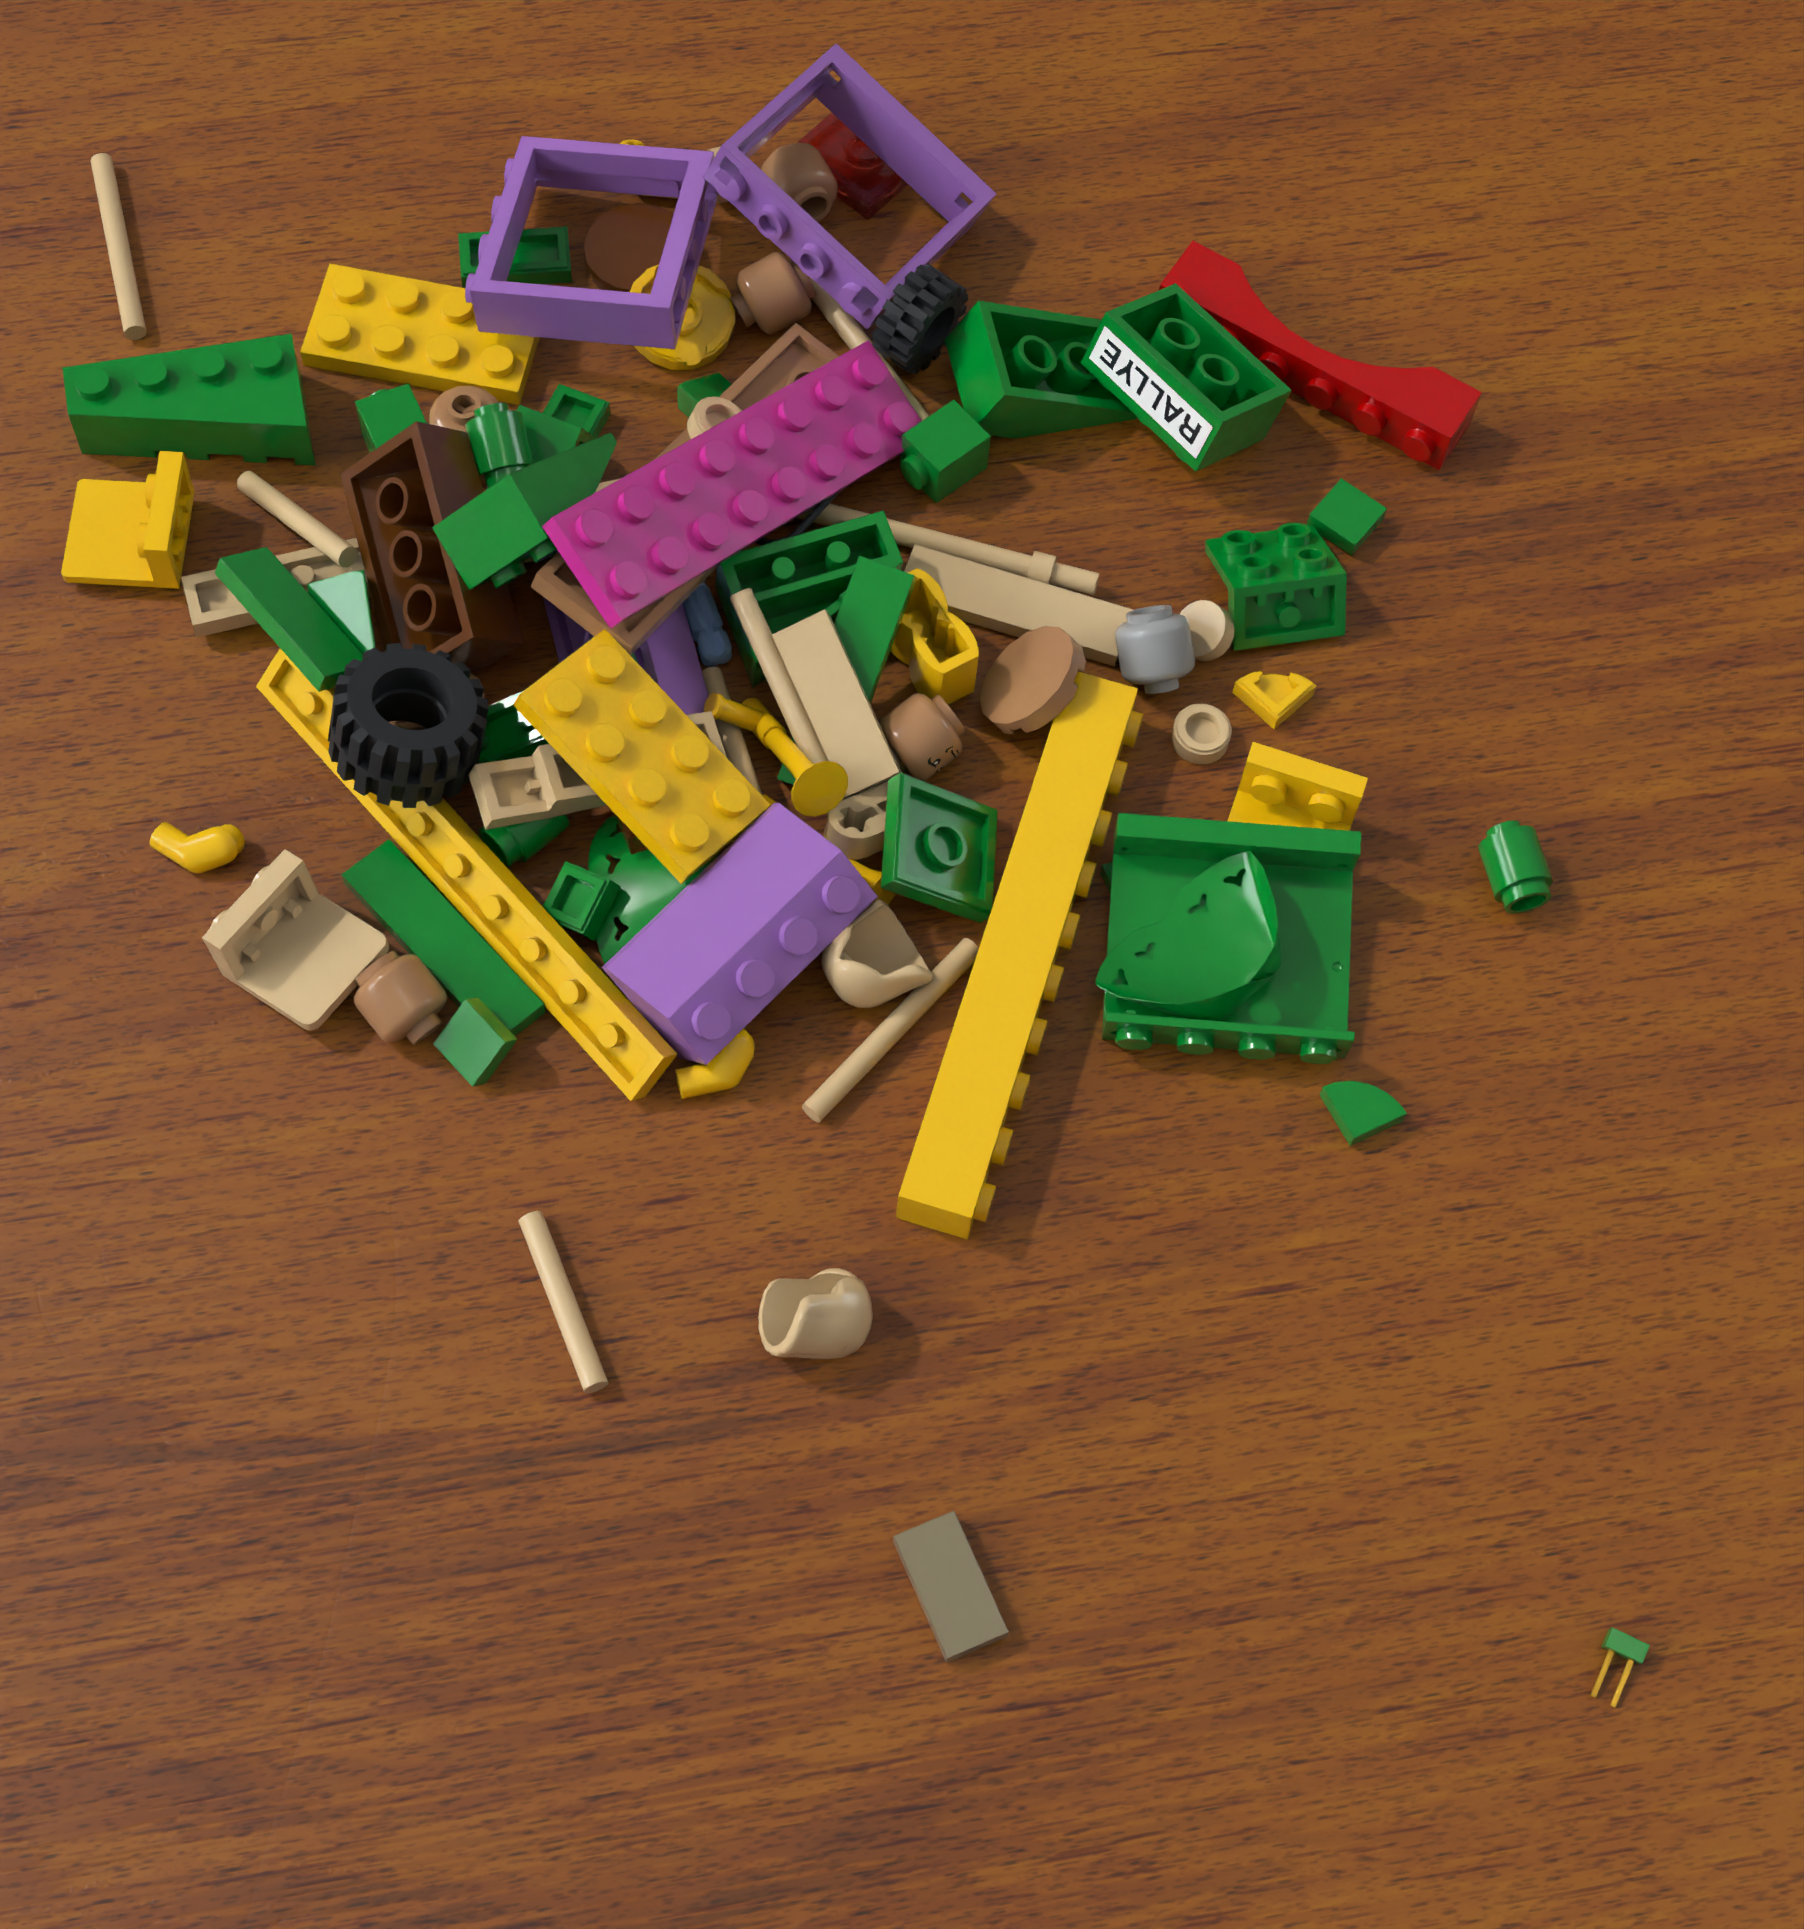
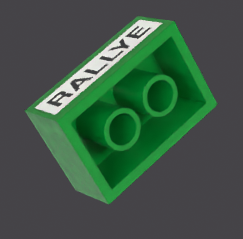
(1185, 376)

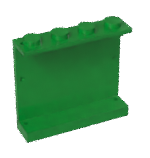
(1312, 889)

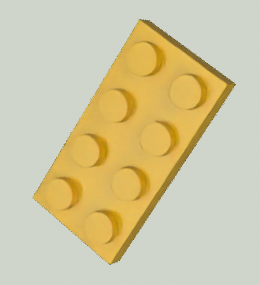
(411, 335)
(642, 755)

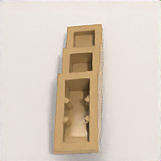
(544, 784)

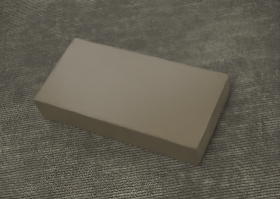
(950, 1586)

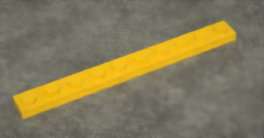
(495, 906)

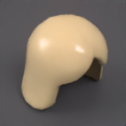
(874, 959)
(815, 1315)

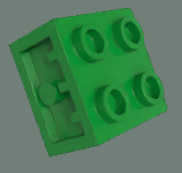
(1280, 585)

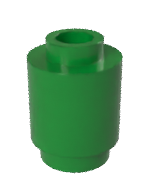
(498, 442)
(522, 840)
(1516, 866)

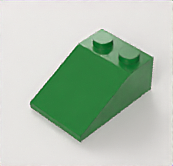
(1025, 372)
(505, 522)

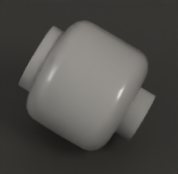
(1155, 648)

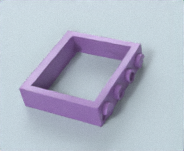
(891, 135)
(584, 312)

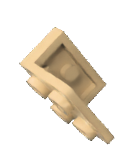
(293, 944)

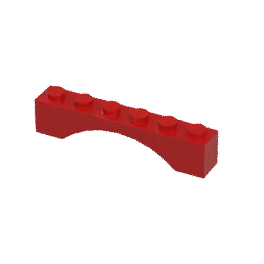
(1407, 407)

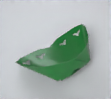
(643, 883)
(1203, 960)

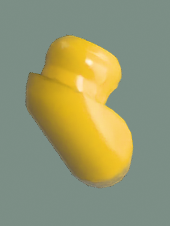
(201, 850)
(721, 1072)

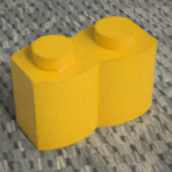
(936, 643)

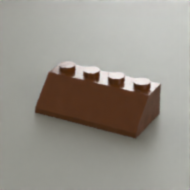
(413, 583)

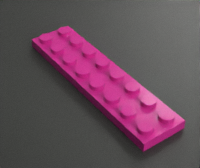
(733, 484)

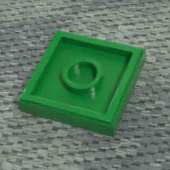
(939, 848)

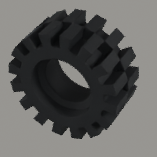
(919, 318)

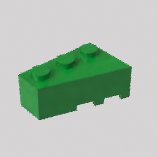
(801, 576)

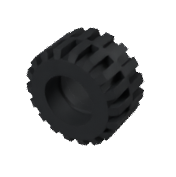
(414, 689)

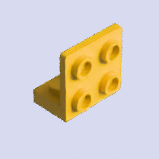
(131, 529)
(1295, 792)

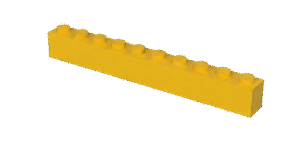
(1016, 960)

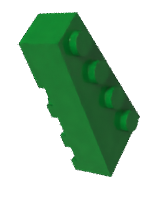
(195, 402)

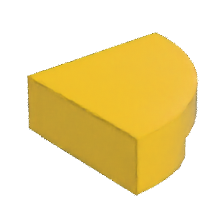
(1274, 695)

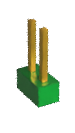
(1625, 1647)

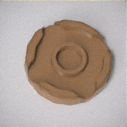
(1032, 680)

